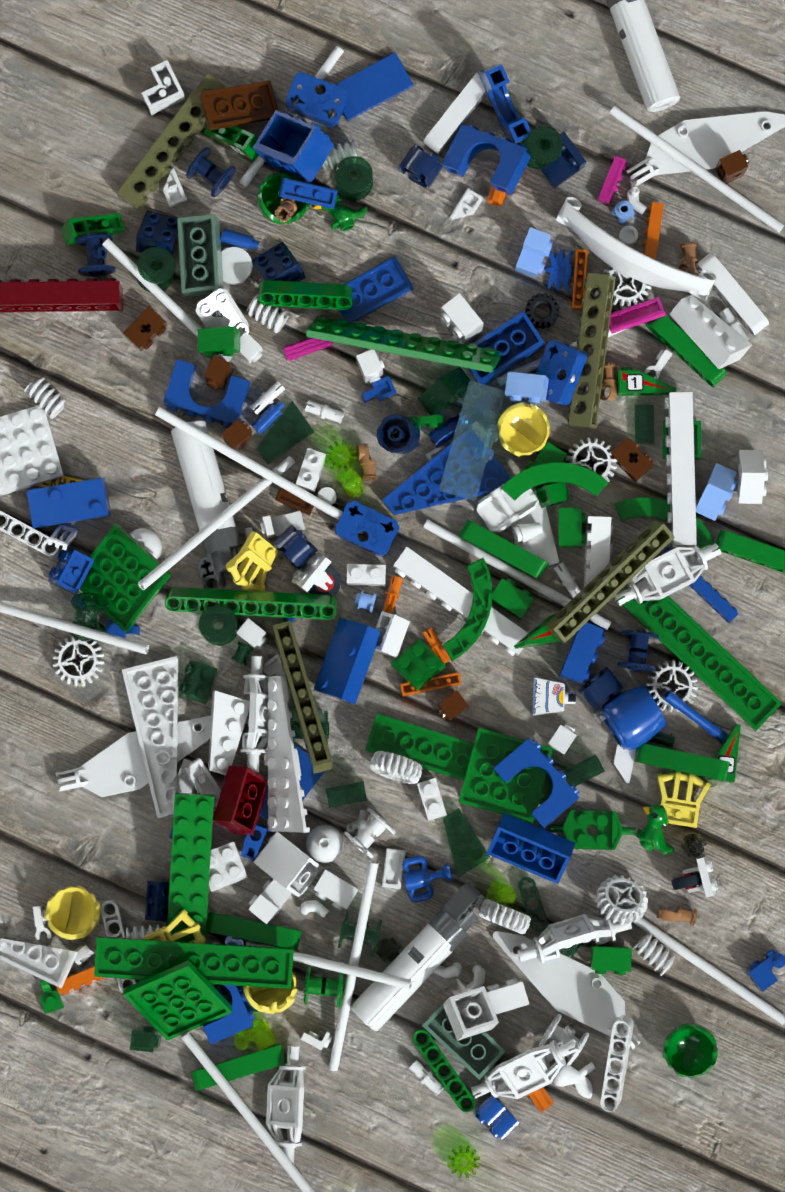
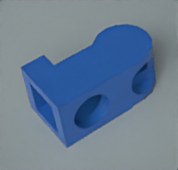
(254, 842)

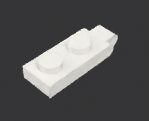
(202, 779)

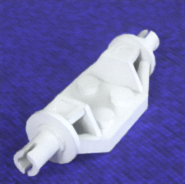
(668, 574)
(257, 714)
(571, 932)
(526, 1071)
(286, 1103)

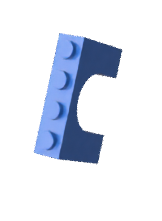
(494, 82)
(471, 141)
(226, 411)
(562, 794)
(238, 1020)

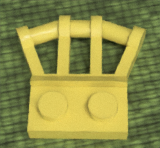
(255, 551)
(682, 811)
(165, 932)

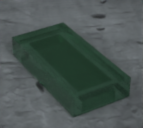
(644, 424)

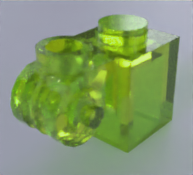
(351, 483)
(501, 893)
(260, 1034)

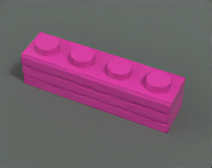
(610, 185)
(305, 347)

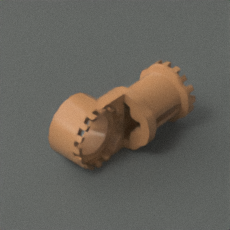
(287, 209)
(689, 257)
(609, 381)
(368, 466)
(681, 914)

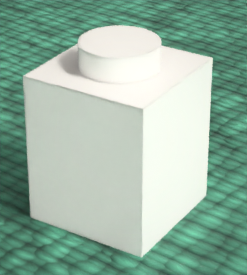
(249, 348)
(252, 634)
(562, 739)

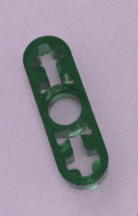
(540, 907)

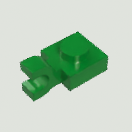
(430, 421)
(51, 999)

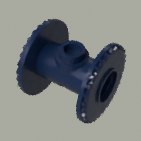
(210, 172)
(95, 255)
(638, 650)

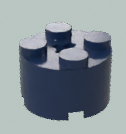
(420, 166)
(390, 428)
(295, 547)
(600, 688)

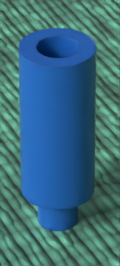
(239, 239)
(268, 417)

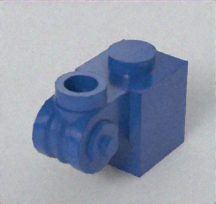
(762, 973)

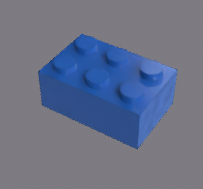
(582, 654)

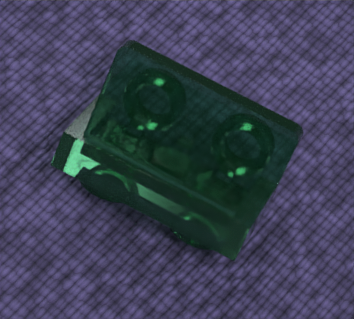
(197, 682)

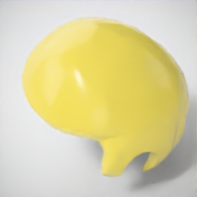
(523, 429)
(73, 913)
(271, 999)

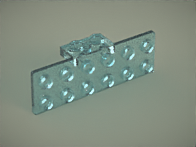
(473, 440)

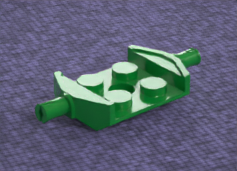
(608, 829)

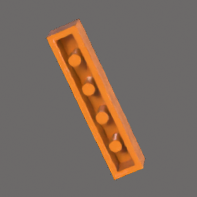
(653, 230)
(580, 268)
(434, 684)
(74, 982)

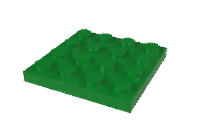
(116, 572)
(487, 791)
(177, 1000)

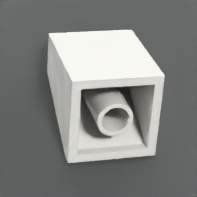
(288, 864)

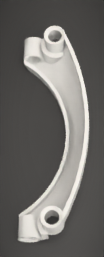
(629, 260)

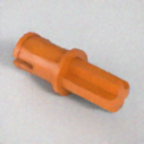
(392, 594)
(436, 645)

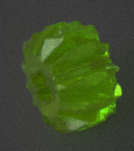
(342, 462)
(470, 1164)

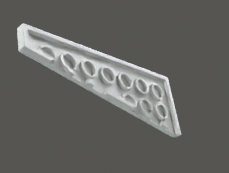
(154, 707)
(284, 770)

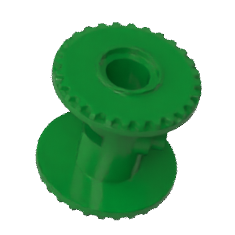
(323, 986)

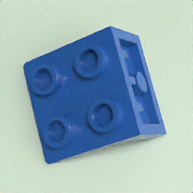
(70, 570)

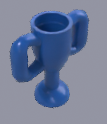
(421, 878)

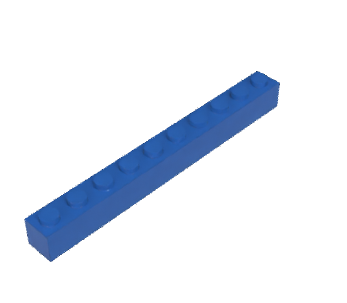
(711, 596)

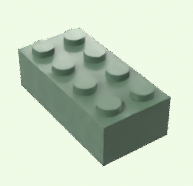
(200, 255)
(475, 1052)

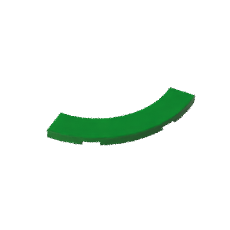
(554, 472)
(658, 509)
(479, 611)

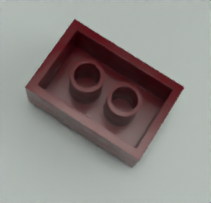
(240, 800)

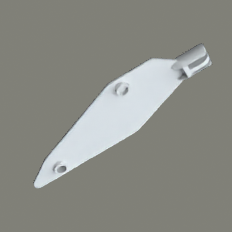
(707, 141)
(121, 765)
(570, 987)

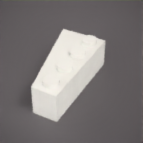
(709, 332)
(597, 546)
(227, 724)

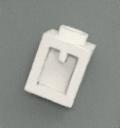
(313, 1039)

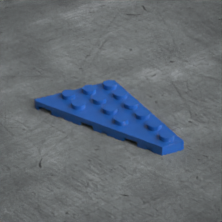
(423, 491)

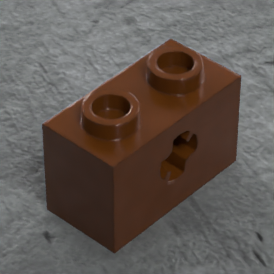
(732, 167)
(147, 319)
(218, 373)
(237, 435)
(633, 470)
(452, 706)

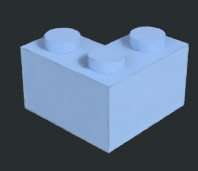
(534, 249)
(526, 387)
(716, 492)

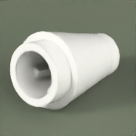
(526, 531)

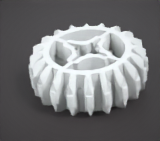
(631, 290)
(590, 453)
(69, 662)
(672, 677)
(396, 767)
(628, 909)
(504, 916)

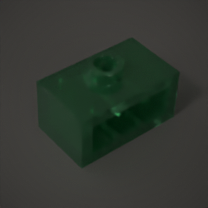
(145, 1039)

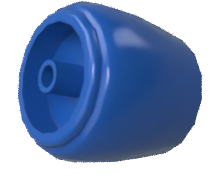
(633, 717)

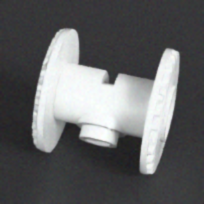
(368, 830)
(562, 1036)

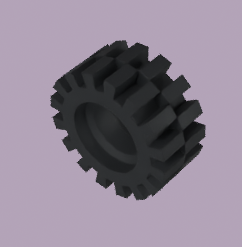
(546, 300)

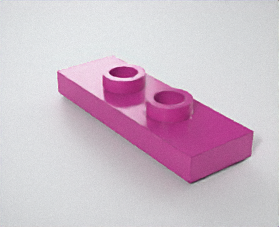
(636, 315)

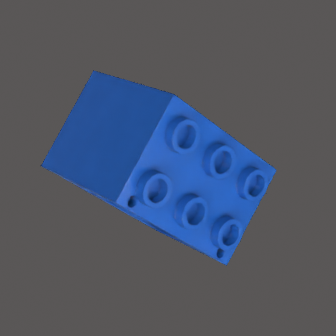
(293, 146)

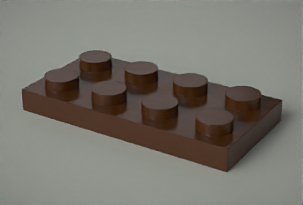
(238, 105)

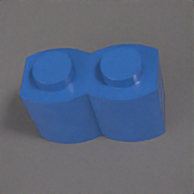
(497, 1117)

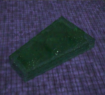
(285, 434)
(463, 843)

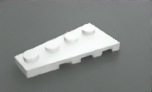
(41, 961)

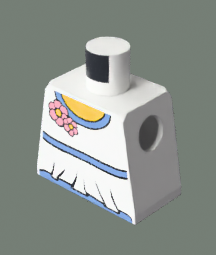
(550, 697)

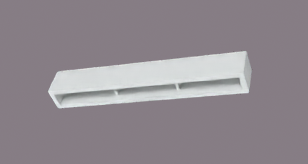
(681, 468)
(456, 597)

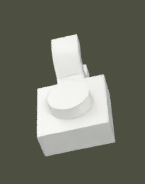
(662, 358)
(39, 918)

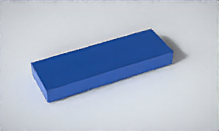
(307, 193)

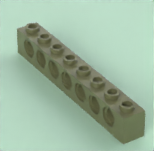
(161, 146)
(598, 341)
(609, 581)
(302, 697)

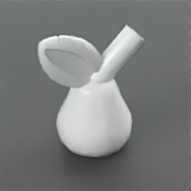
(569, 1075)

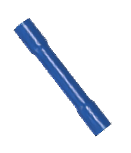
(712, 729)

